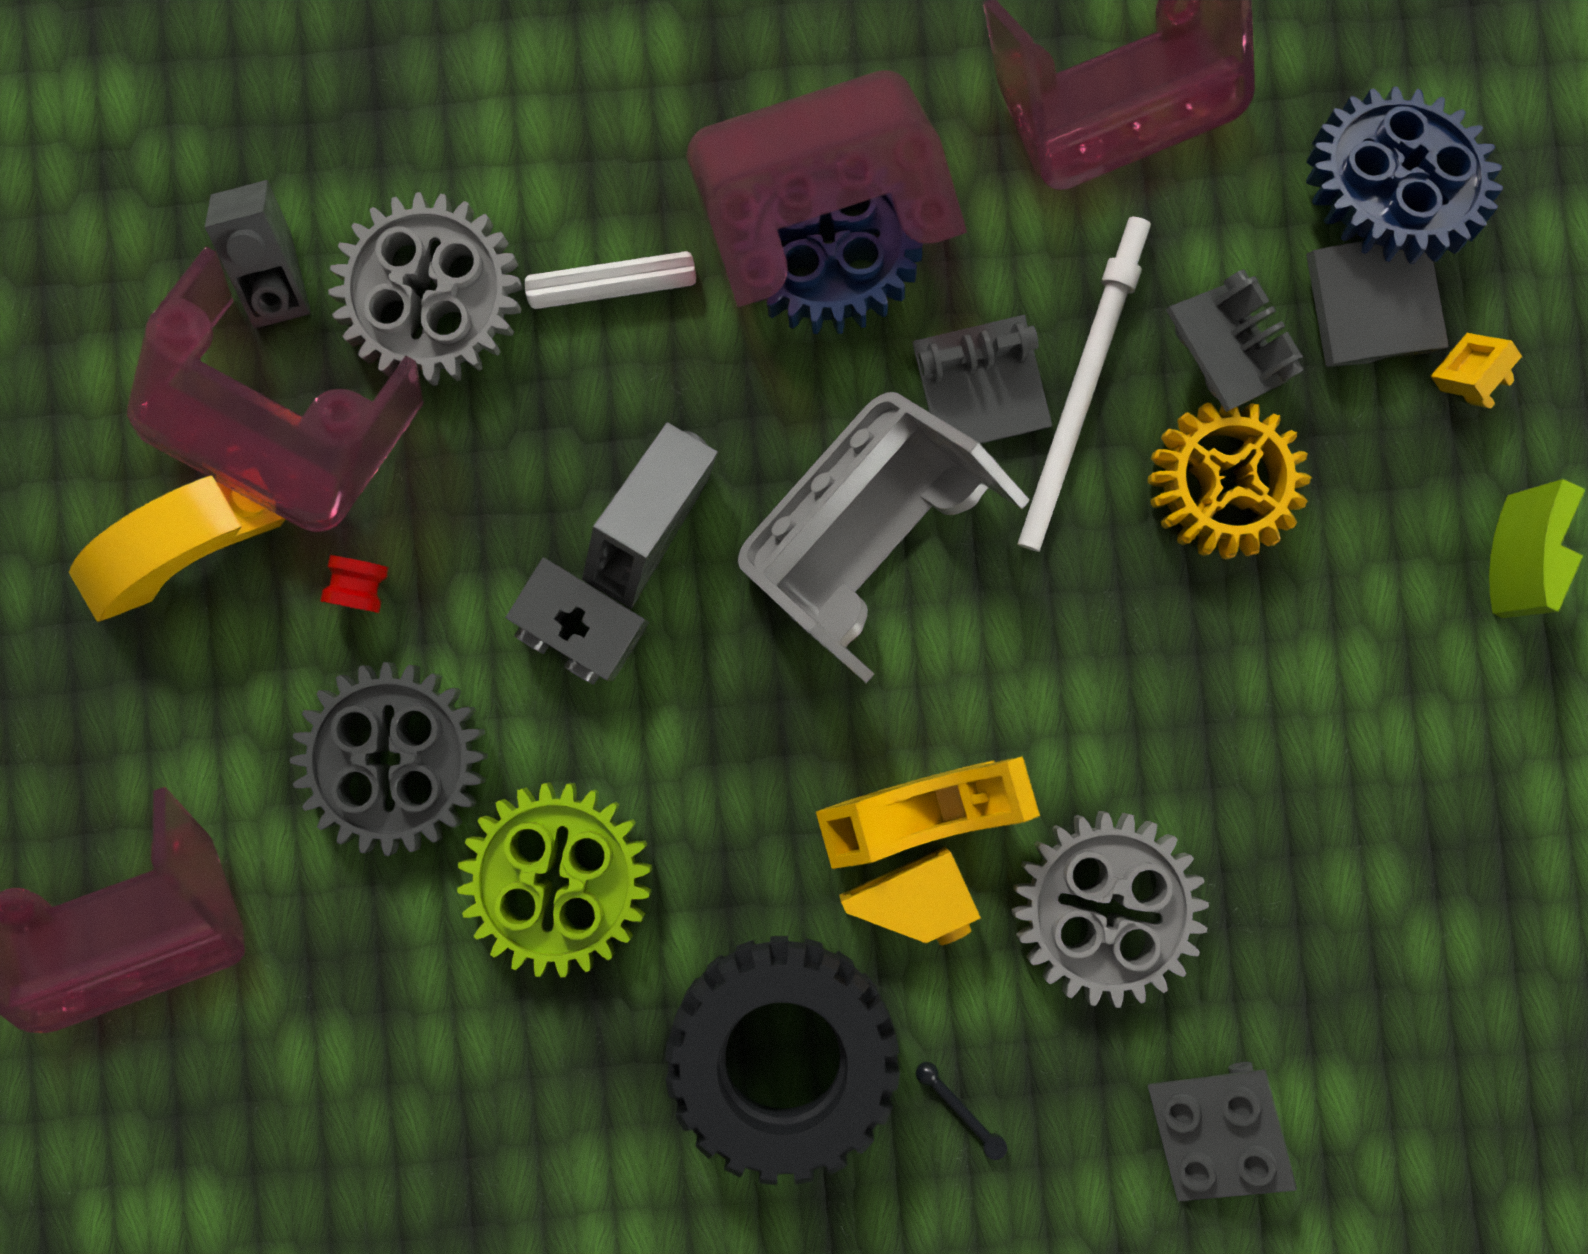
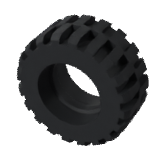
(780, 1138)

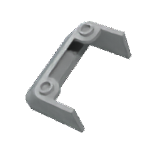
(859, 508)

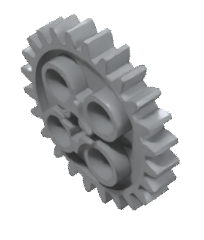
(375, 282)
(1098, 958)

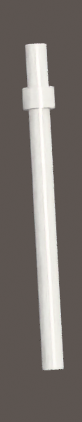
(1119, 280)

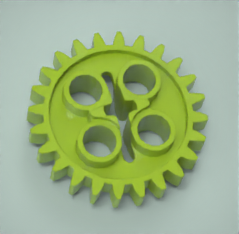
(503, 868)

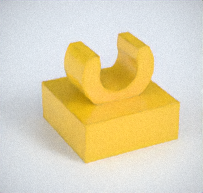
(1477, 368)

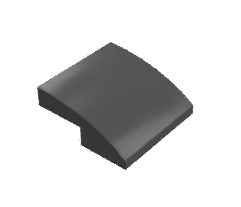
(1375, 306)

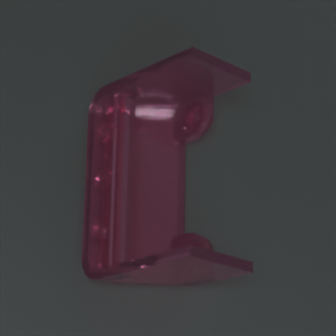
(1130, 99)
(286, 462)
(124, 938)

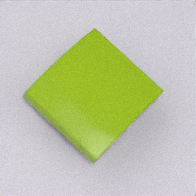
(1527, 559)

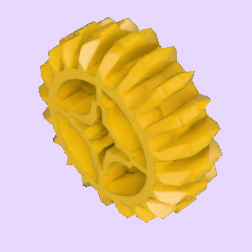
(1259, 442)

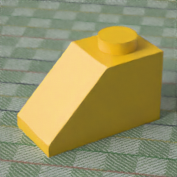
(917, 900)

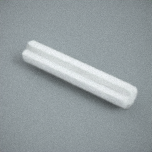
(610, 280)

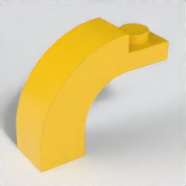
(156, 541)
(927, 811)

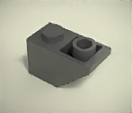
(257, 253)

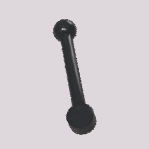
(992, 1143)

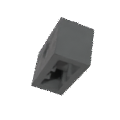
(554, 594)

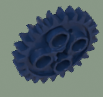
(1404, 175)
(834, 287)

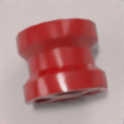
(354, 583)

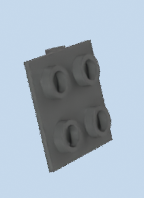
(1229, 343)
(985, 379)
(1222, 1135)

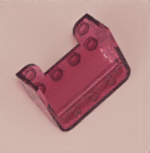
(814, 160)

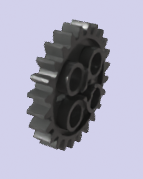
(335, 758)

